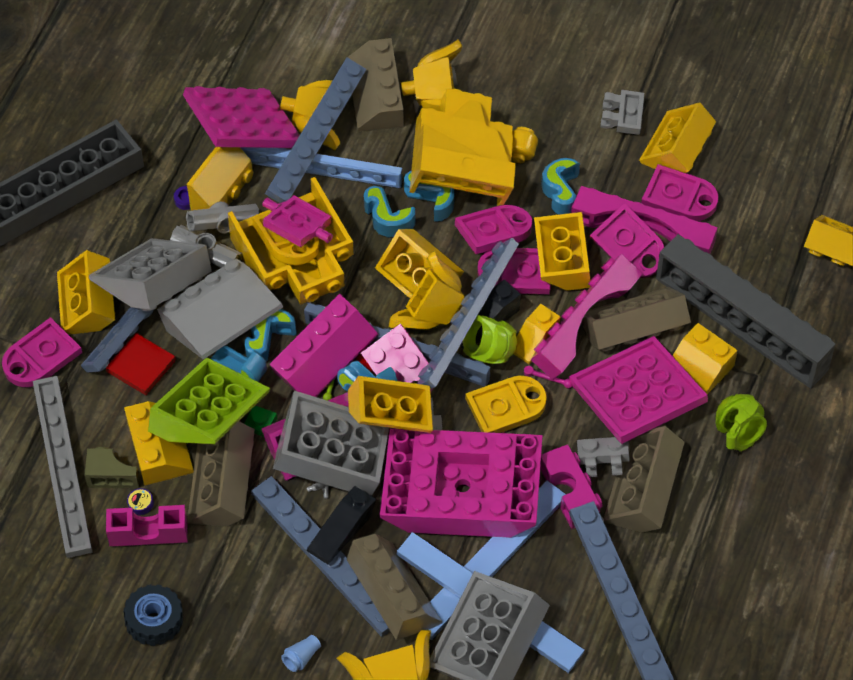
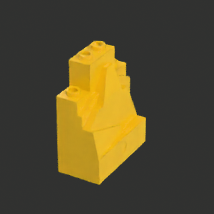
(463, 147)
(306, 280)

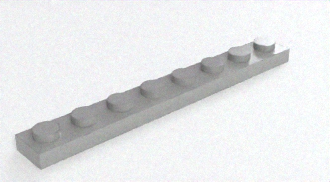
(62, 467)

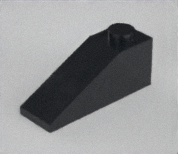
(500, 305)
(342, 525)

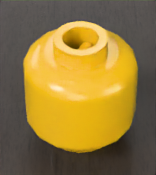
(523, 144)

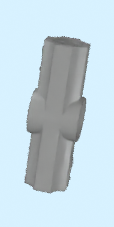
(218, 216)
(218, 253)

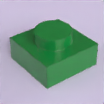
(260, 418)

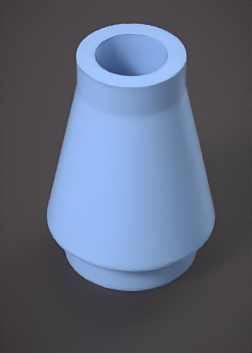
(299, 654)

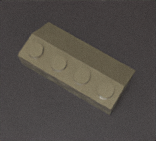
(378, 92)
(636, 318)
(221, 478)
(644, 489)
(391, 586)

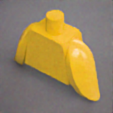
(433, 76)
(304, 106)
(434, 299)
(398, 664)

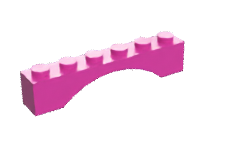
(599, 206)
(560, 348)

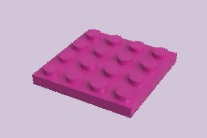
(241, 117)
(638, 389)

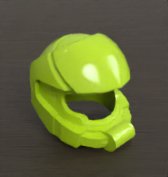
(497, 341)
(747, 419)

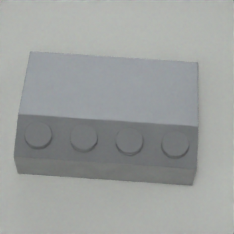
(153, 272)
(218, 308)
(330, 446)
(488, 631)

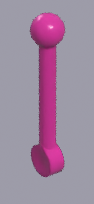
(529, 371)

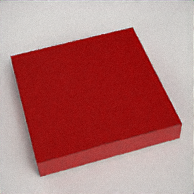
(141, 364)

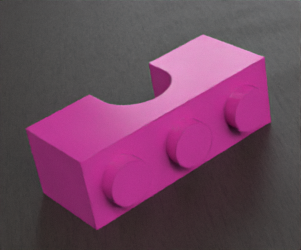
(563, 467)
(127, 528)

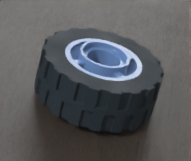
(153, 629)

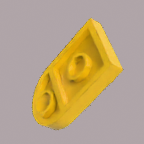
(282, 248)
(506, 404)

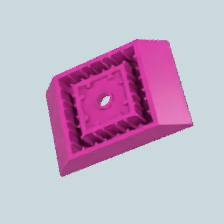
(429, 467)

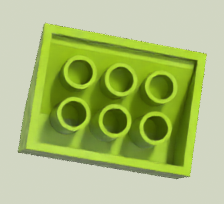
(205, 404)

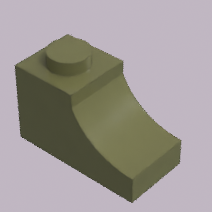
(106, 471)

